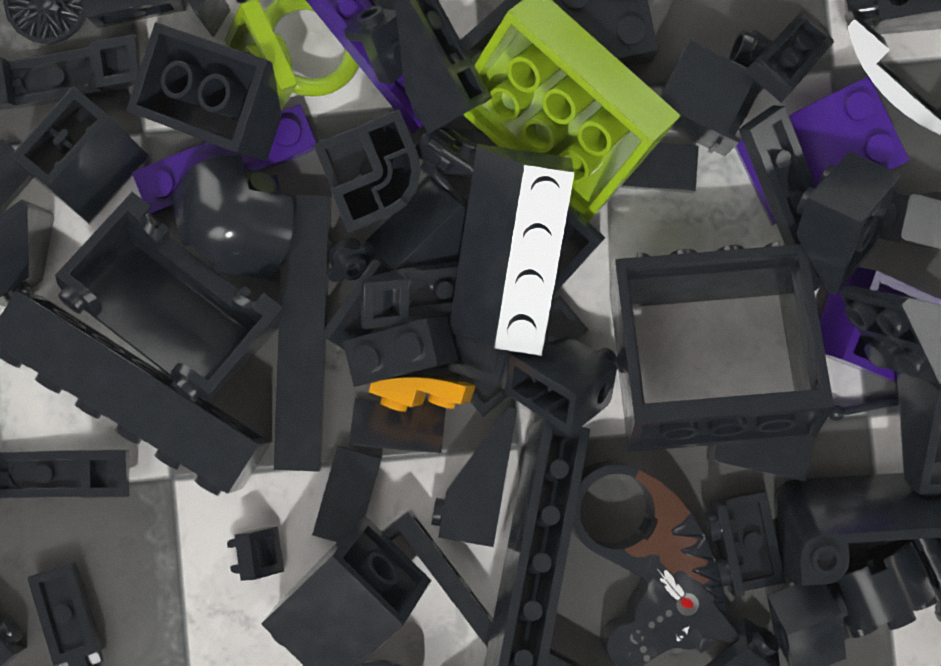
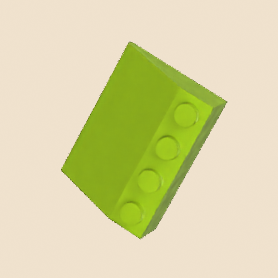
(567, 99)

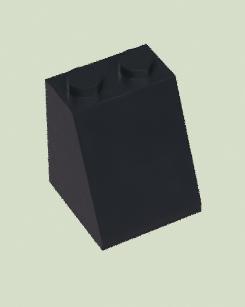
(348, 600)

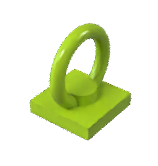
(254, 34)

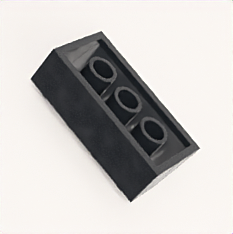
(511, 247)

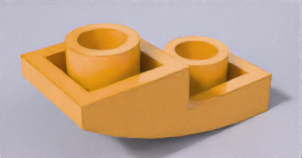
(411, 391)

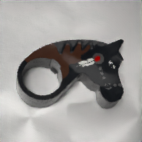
(679, 581)

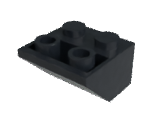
(80, 155)
(897, 331)

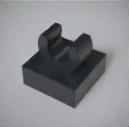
(257, 553)

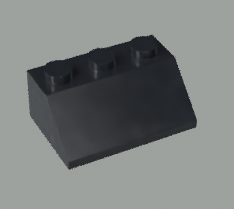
(208, 92)

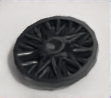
(45, 19)

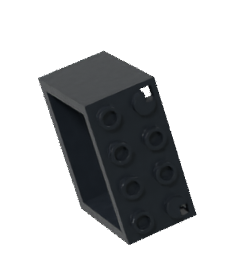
(719, 276)

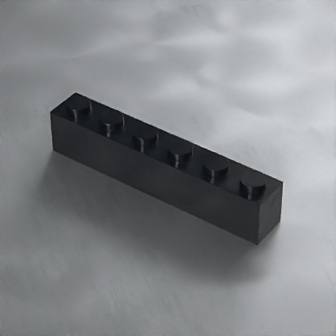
(537, 547)

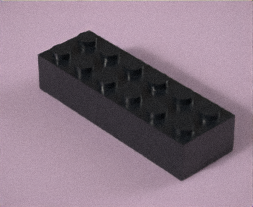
(129, 392)

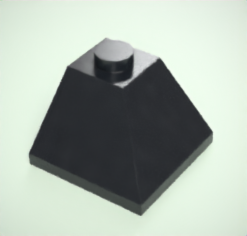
(23, 248)

